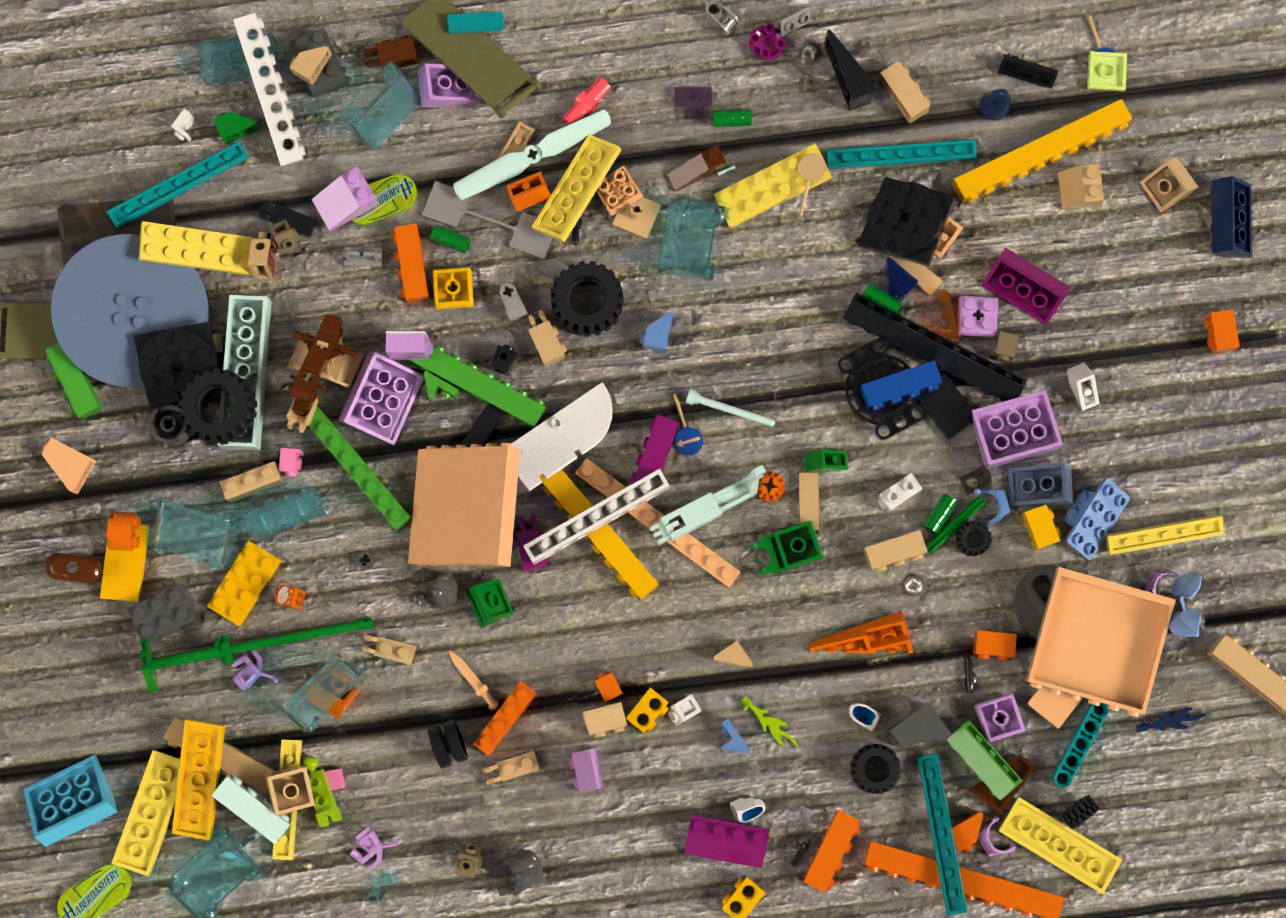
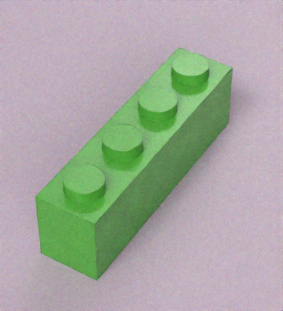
(75, 383)
(984, 760)

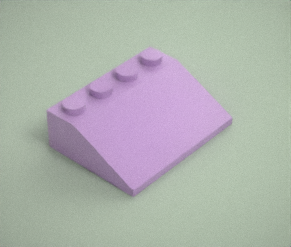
(381, 398)
(1016, 429)

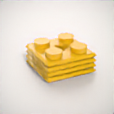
(443, 281)

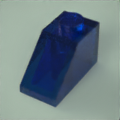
(898, 280)

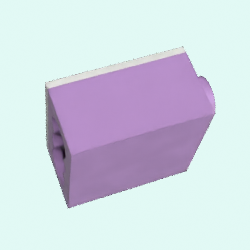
(408, 345)

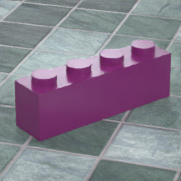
(656, 447)

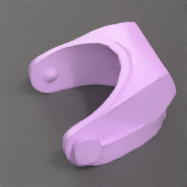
(1153, 578)
(983, 837)

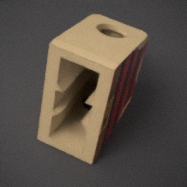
(262, 257)

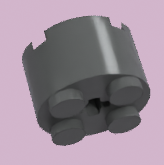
(159, 425)

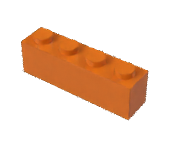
(411, 263)
(505, 718)
(831, 850)

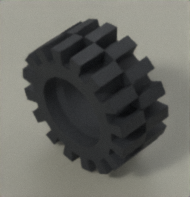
(962, 543)
(1080, 812)

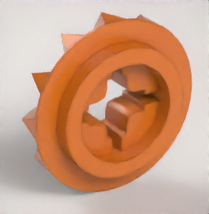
(775, 493)

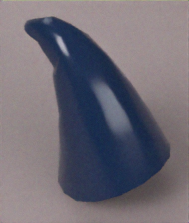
(995, 104)

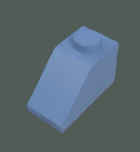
(657, 334)

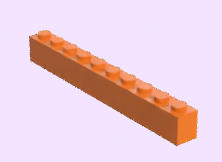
(974, 883)

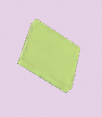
(1107, 71)

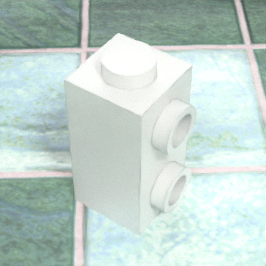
(899, 493)

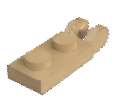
(390, 649)
(513, 767)

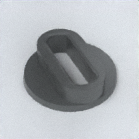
(1028, 604)

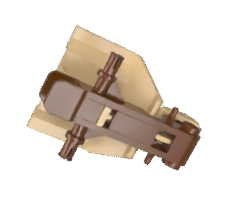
(320, 358)

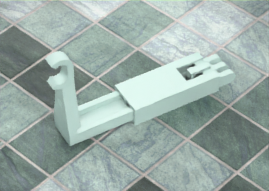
(707, 508)

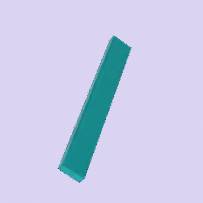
(901, 154)
(177, 185)
(942, 835)

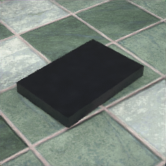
(947, 407)

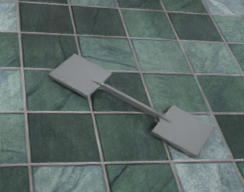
(447, 208)

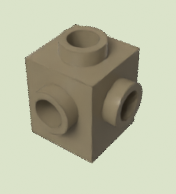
(283, 236)
(468, 860)

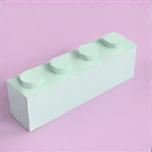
(251, 808)

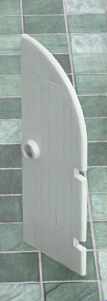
(554, 441)

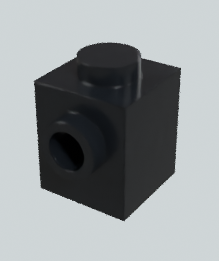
(504, 359)

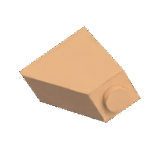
(68, 464)

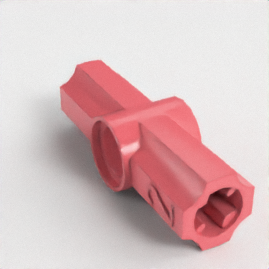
(587, 101)

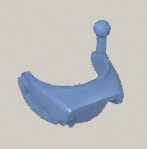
(1003, 503)

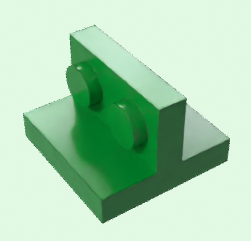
(489, 602)

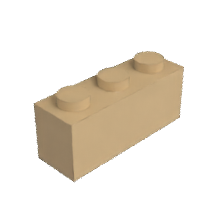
(904, 91)
(252, 482)
(895, 551)

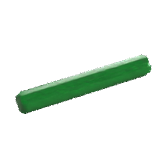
(955, 524)

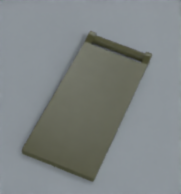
(470, 56)
(27, 330)

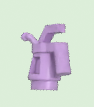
(247, 676)
(370, 843)

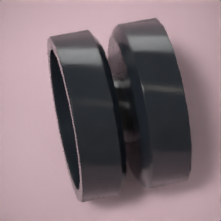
(444, 745)

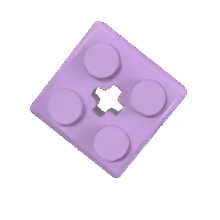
(967, 323)
(1010, 725)

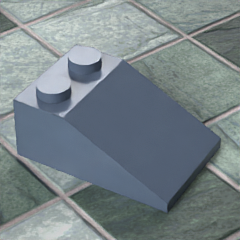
(1041, 485)

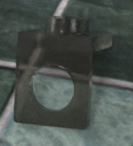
(983, 478)

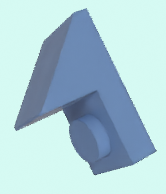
(737, 743)

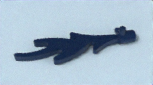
(1173, 722)

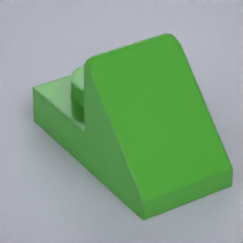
(435, 384)

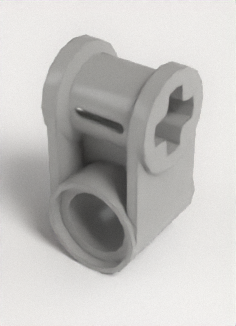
(723, 20)
(513, 305)

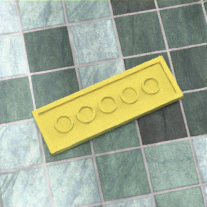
(576, 188)
(766, 188)
(194, 248)
(149, 815)
(1060, 845)

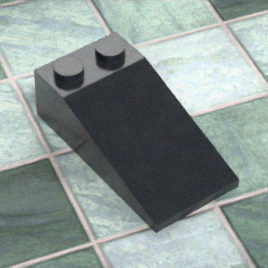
(850, 75)

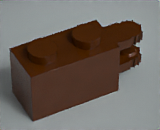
(400, 52)

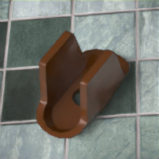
(88, 568)

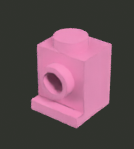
(290, 461)

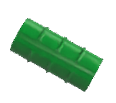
(732, 117)
(450, 239)
(882, 298)
(940, 513)

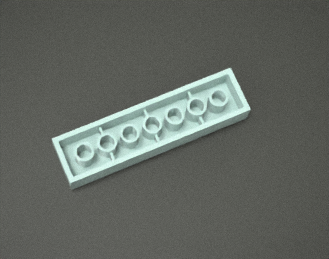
(247, 356)

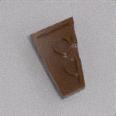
(981, 790)

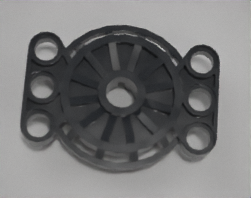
(873, 369)

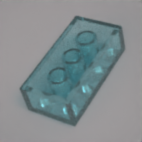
(225, 61)
(285, 514)

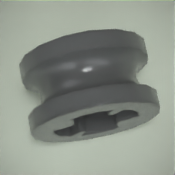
(362, 555)

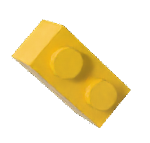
(1041, 527)

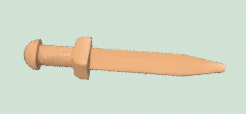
(481, 690)

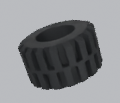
(892, 763)

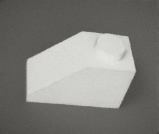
(1083, 386)

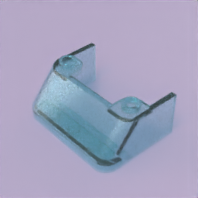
(323, 691)

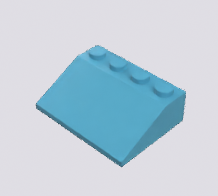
(69, 801)

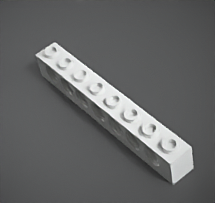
(244, 26)
(596, 516)

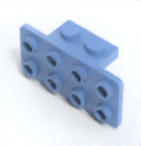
(1094, 517)

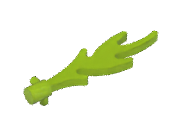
(772, 722)

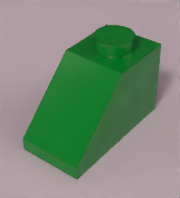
(234, 126)
(825, 461)

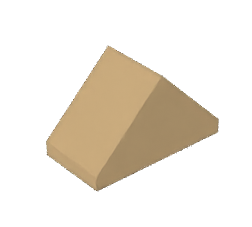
(734, 655)

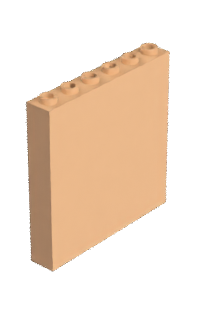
(464, 506)
(1100, 641)

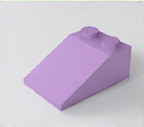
(442, 88)
(345, 199)
(586, 769)

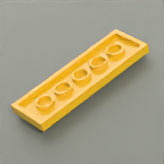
(198, 778)

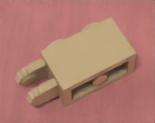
(546, 340)

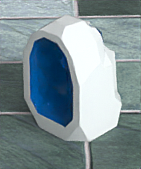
(864, 715)
(747, 809)

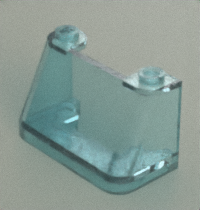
(385, 112)
(689, 238)
(193, 534)
(213, 874)

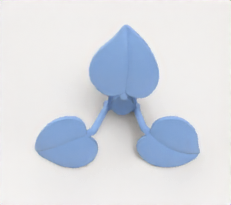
(1188, 621)

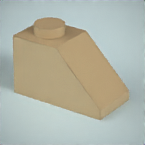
(310, 63)

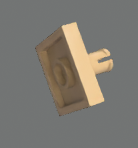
(638, 217)

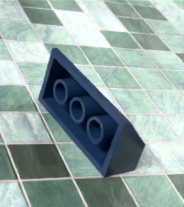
(1231, 218)

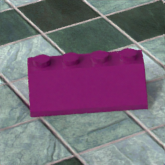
(1026, 286)
(726, 841)

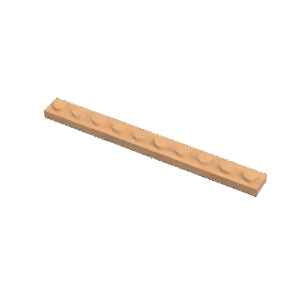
(650, 516)

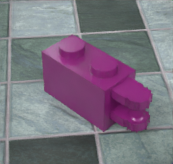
(524, 537)

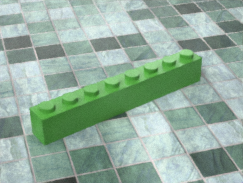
(483, 386)
(359, 470)

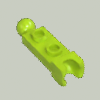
(322, 794)

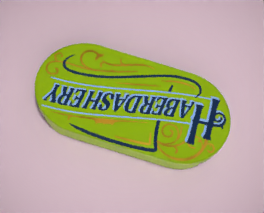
(394, 196)
(95, 893)

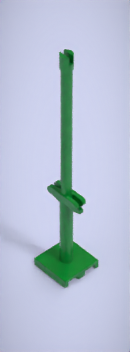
(224, 650)

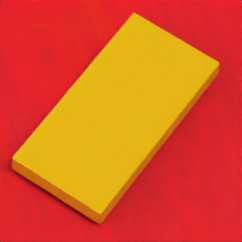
(125, 571)
(244, 583)

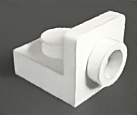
(182, 123)
(683, 710)

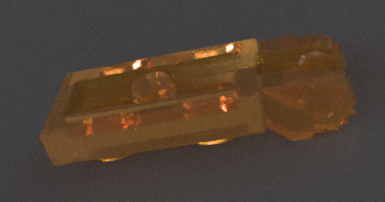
(948, 315)

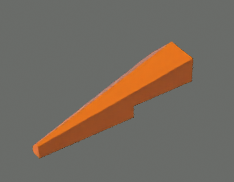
(882, 634)

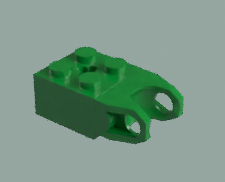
(783, 551)

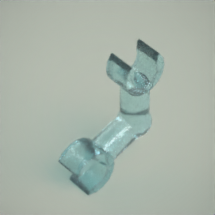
(378, 881)

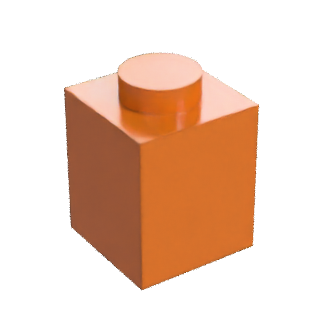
(608, 686)

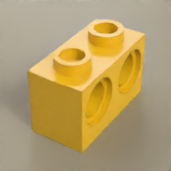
(644, 708)
(747, 902)

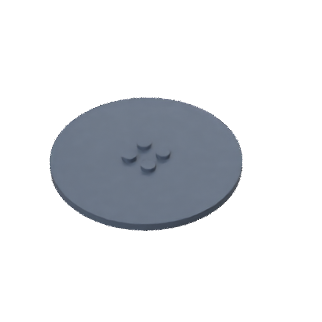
(110, 297)

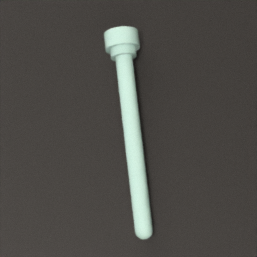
(694, 398)

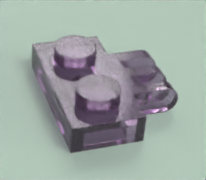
(693, 100)

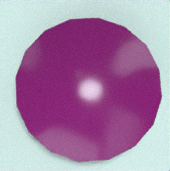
(767, 42)

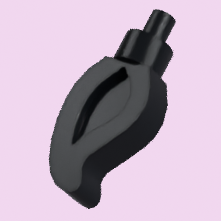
(804, 846)

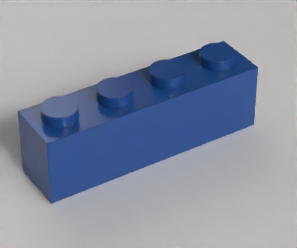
(900, 385)

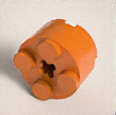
(123, 531)

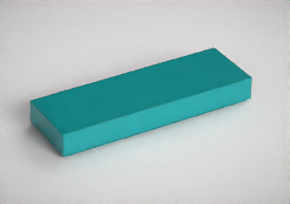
(475, 22)

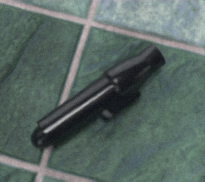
(575, 231)
(969, 675)

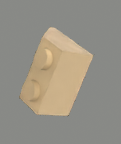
(1168, 184)
(1081, 187)
(605, 719)
(289, 789)

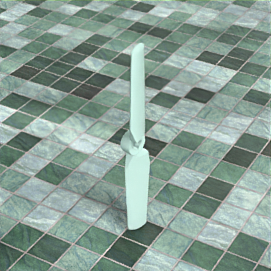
(516, 162)

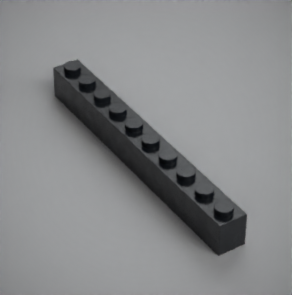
(931, 346)

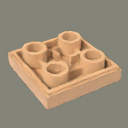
(618, 191)
(1052, 706)

